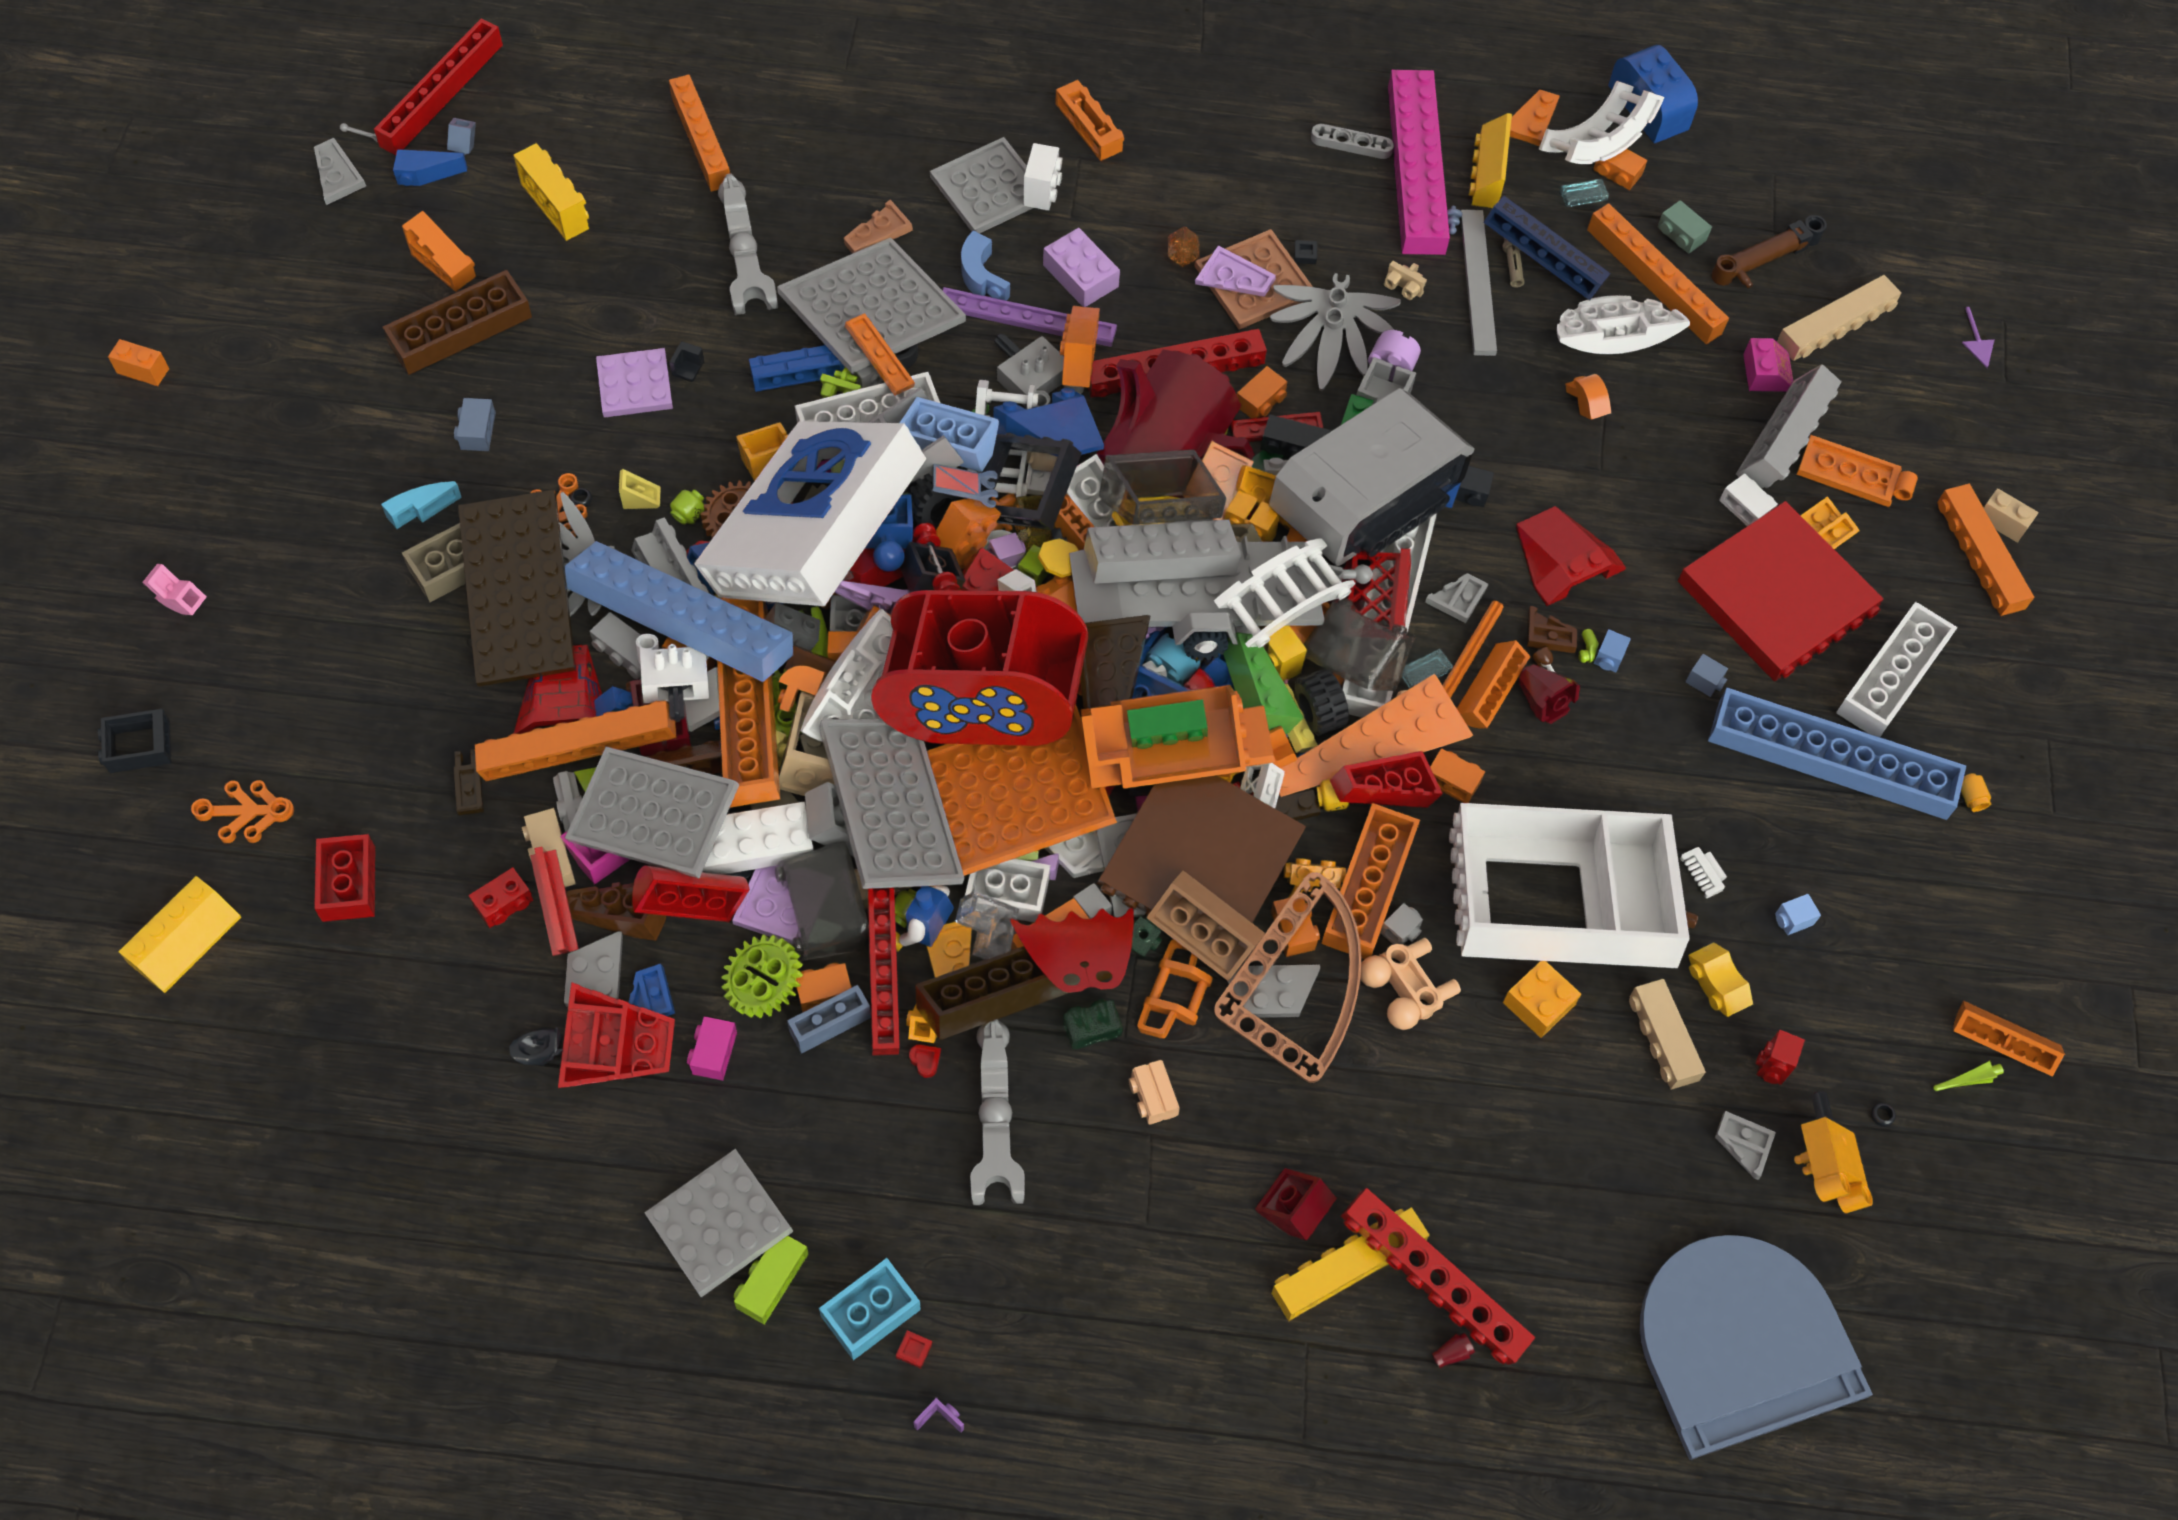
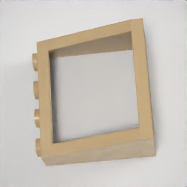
(800, 770)

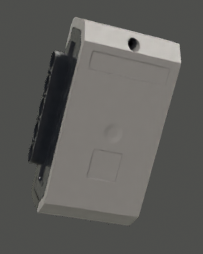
(1372, 478)

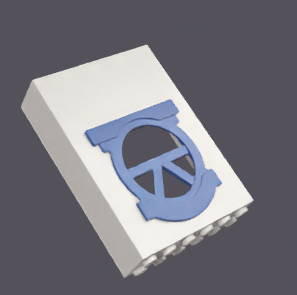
(808, 547)

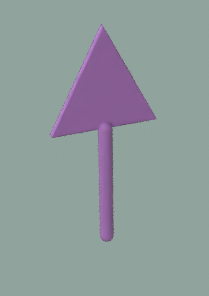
(1980, 348)

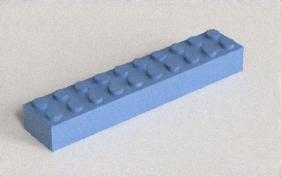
(679, 611)
(1837, 753)

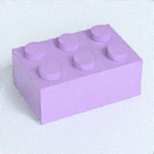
(1081, 267)

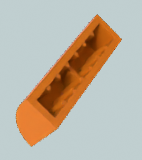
(1492, 684)
(2008, 1038)

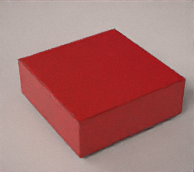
(914, 1349)

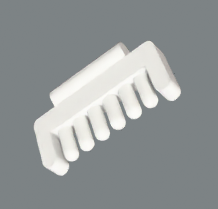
(1708, 867)

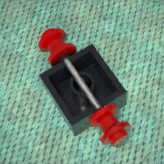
(928, 564)

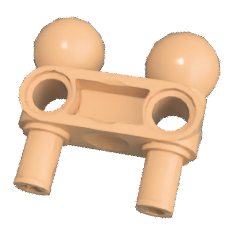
(1408, 981)

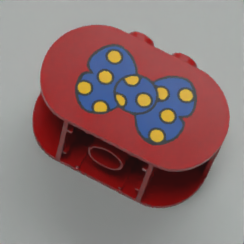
(982, 667)

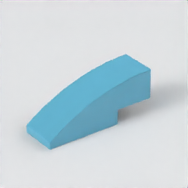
(420, 502)

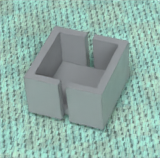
(1376, 380)

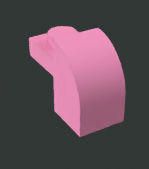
(174, 593)

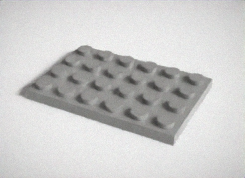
(652, 811)

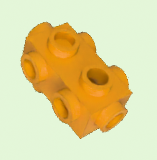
(1298, 870)

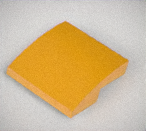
(1830, 523)

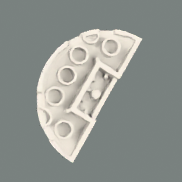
(1618, 325)
(850, 681)

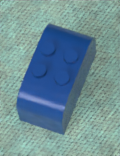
(1659, 73)

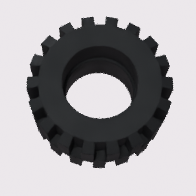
(924, 499)
(1322, 701)

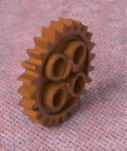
(719, 507)

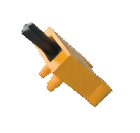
(1833, 1159)

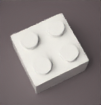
(1042, 176)

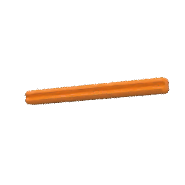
(1472, 647)

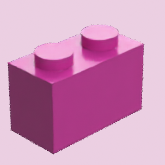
(713, 1048)

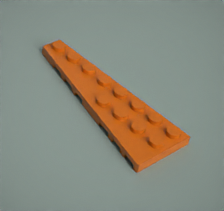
(1409, 723)

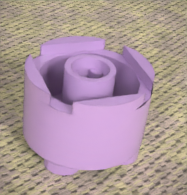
(1396, 350)

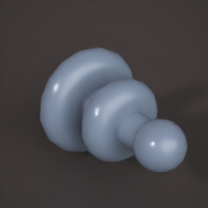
(1453, 218)

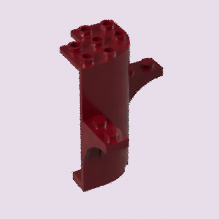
(1174, 408)

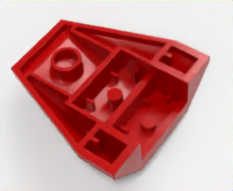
(1563, 554)

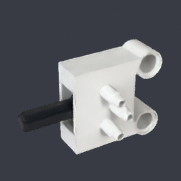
(671, 674)

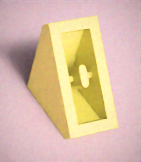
(638, 492)

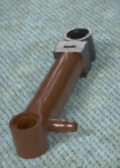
(1794, 239)

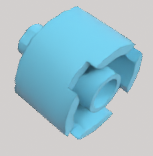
(1173, 658)

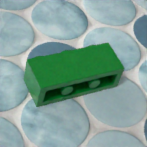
(1167, 724)

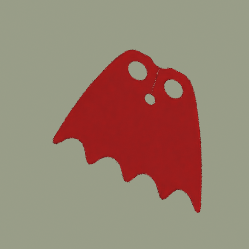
(1063, 945)

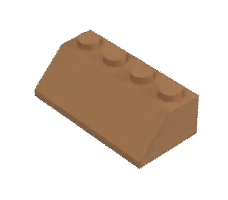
(1205, 925)

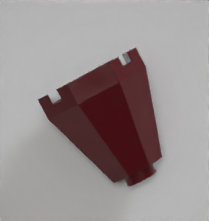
(1548, 692)

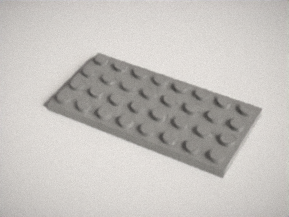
(890, 805)

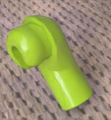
(1591, 647)

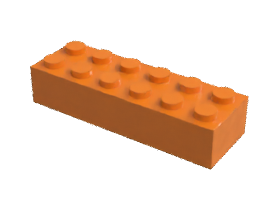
(1373, 877)

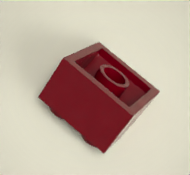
(1296, 1203)

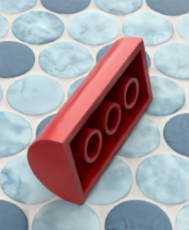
(679, 895)

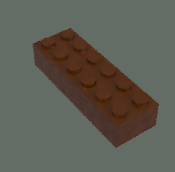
(457, 322)

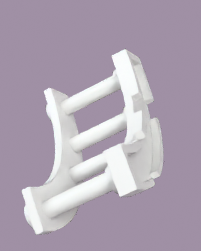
(1590, 141)
(985, 396)
(1277, 567)

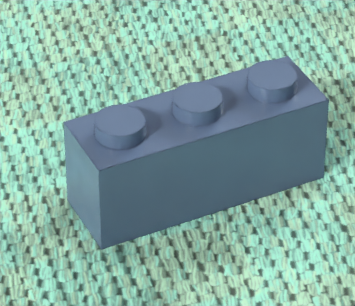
(829, 1019)

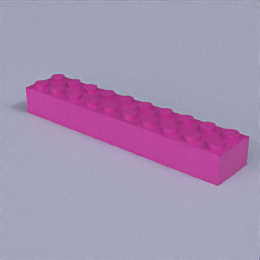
(1418, 162)

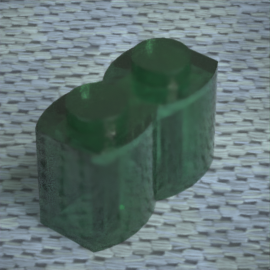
(1092, 1024)

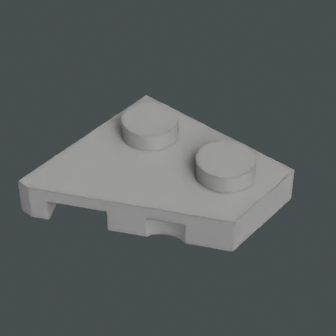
(1459, 597)
(1745, 1142)

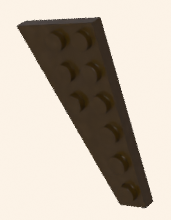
(1112, 659)

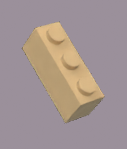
(545, 831)

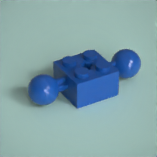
(893, 536)

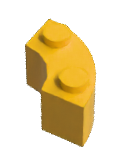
(1720, 979)

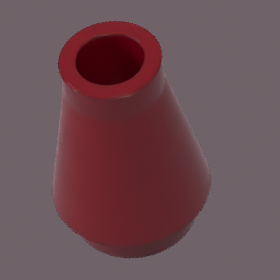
(1454, 1350)

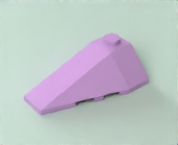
(870, 595)

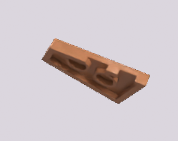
(883, 225)

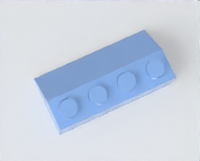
(968, 432)

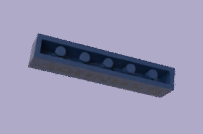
(1546, 247)

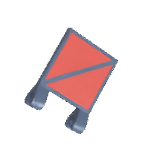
(964, 483)

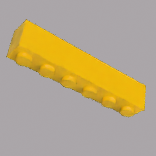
(1335, 1270)

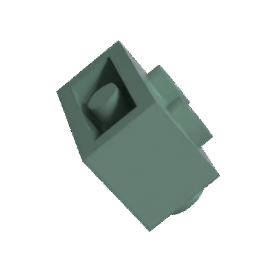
(1684, 226)

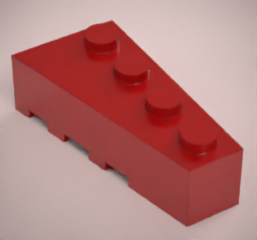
(1388, 781)

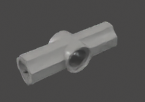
(568, 797)

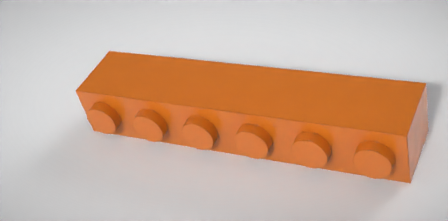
(699, 131)
(1985, 550)

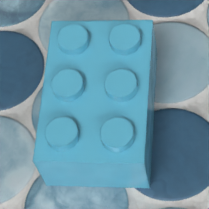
(870, 1308)

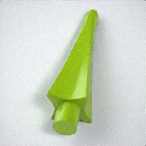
(1982, 1074)

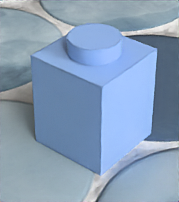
(1797, 914)

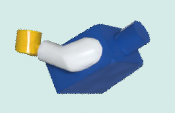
(926, 916)

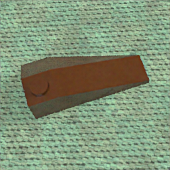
(613, 910)

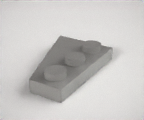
(336, 172)

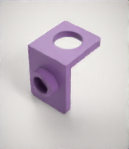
(947, 1411)

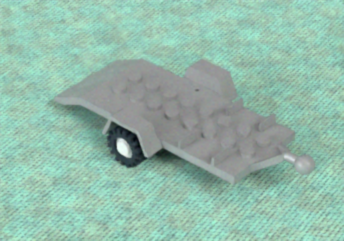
(1190, 604)

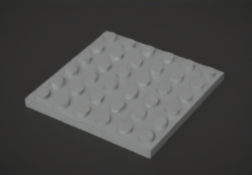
(884, 286)

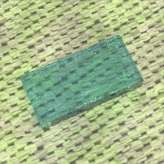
(1584, 192)
(1431, 664)

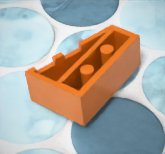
(438, 252)

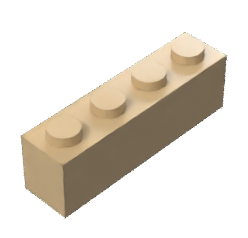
(1666, 1034)

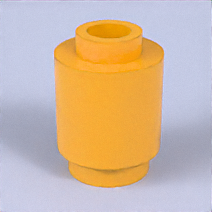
(1975, 792)

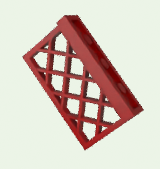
(1399, 589)
(554, 901)

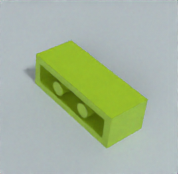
(770, 1279)

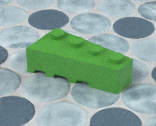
(1260, 683)

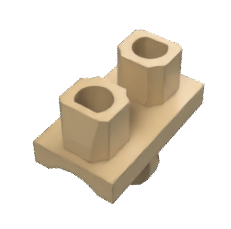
(1407, 278)

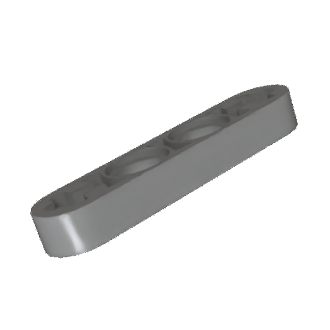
(1352, 138)

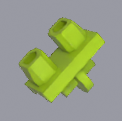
(833, 384)

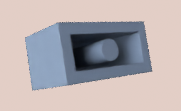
(475, 424)

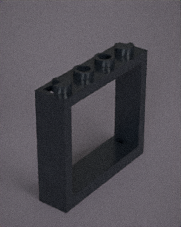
(1056, 487)

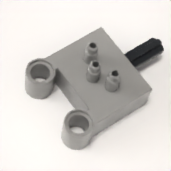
(1034, 365)

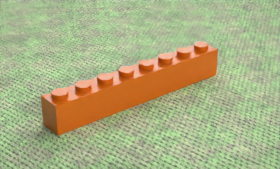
(1657, 273)
(574, 740)

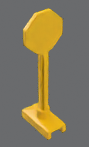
(1056, 557)

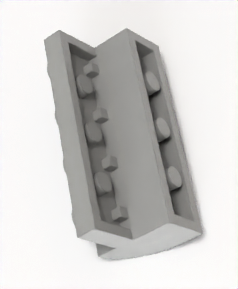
(665, 554)

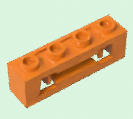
(1085, 122)

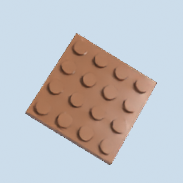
(1268, 253)

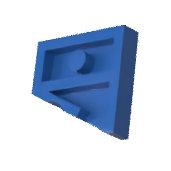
(652, 991)

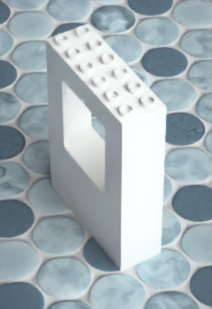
(1626, 881)

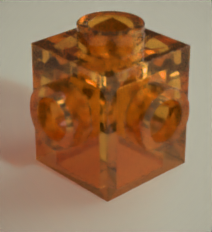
(1183, 246)

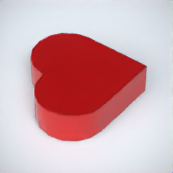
(926, 1059)

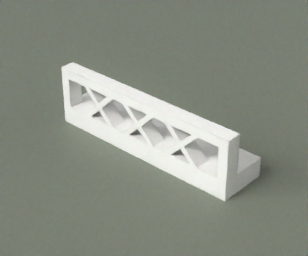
(1266, 785)

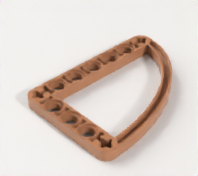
(1268, 960)

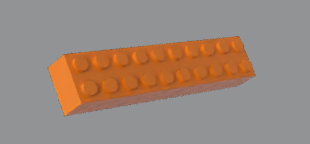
(748, 727)

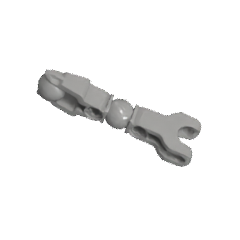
(750, 280)
(995, 1117)

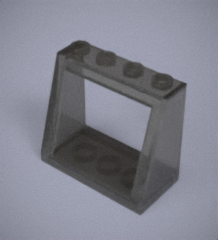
(1158, 475)

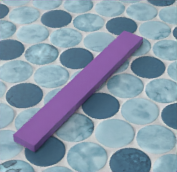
(1021, 315)

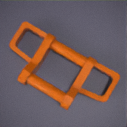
(1171, 1009)

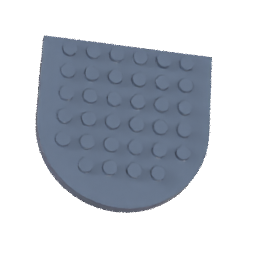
(1744, 1343)

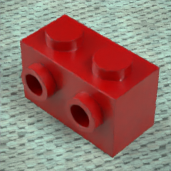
(501, 898)
(1779, 1057)

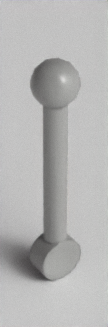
(344, 127)

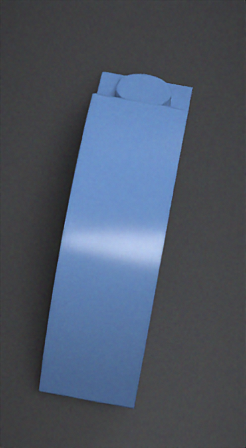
(977, 279)

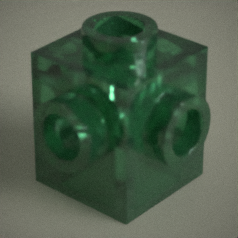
(1143, 946)

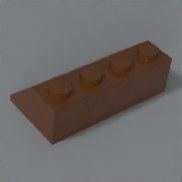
(702, 758)

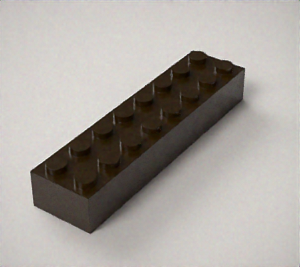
(987, 992)

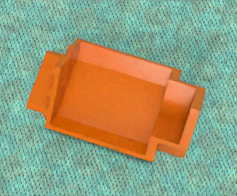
(1234, 741)

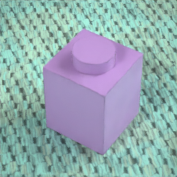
(1007, 549)

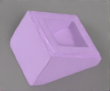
(1053, 861)

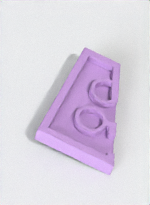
(1235, 274)

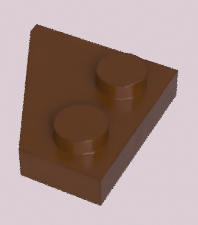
(1550, 633)

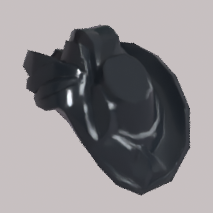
(537, 1046)

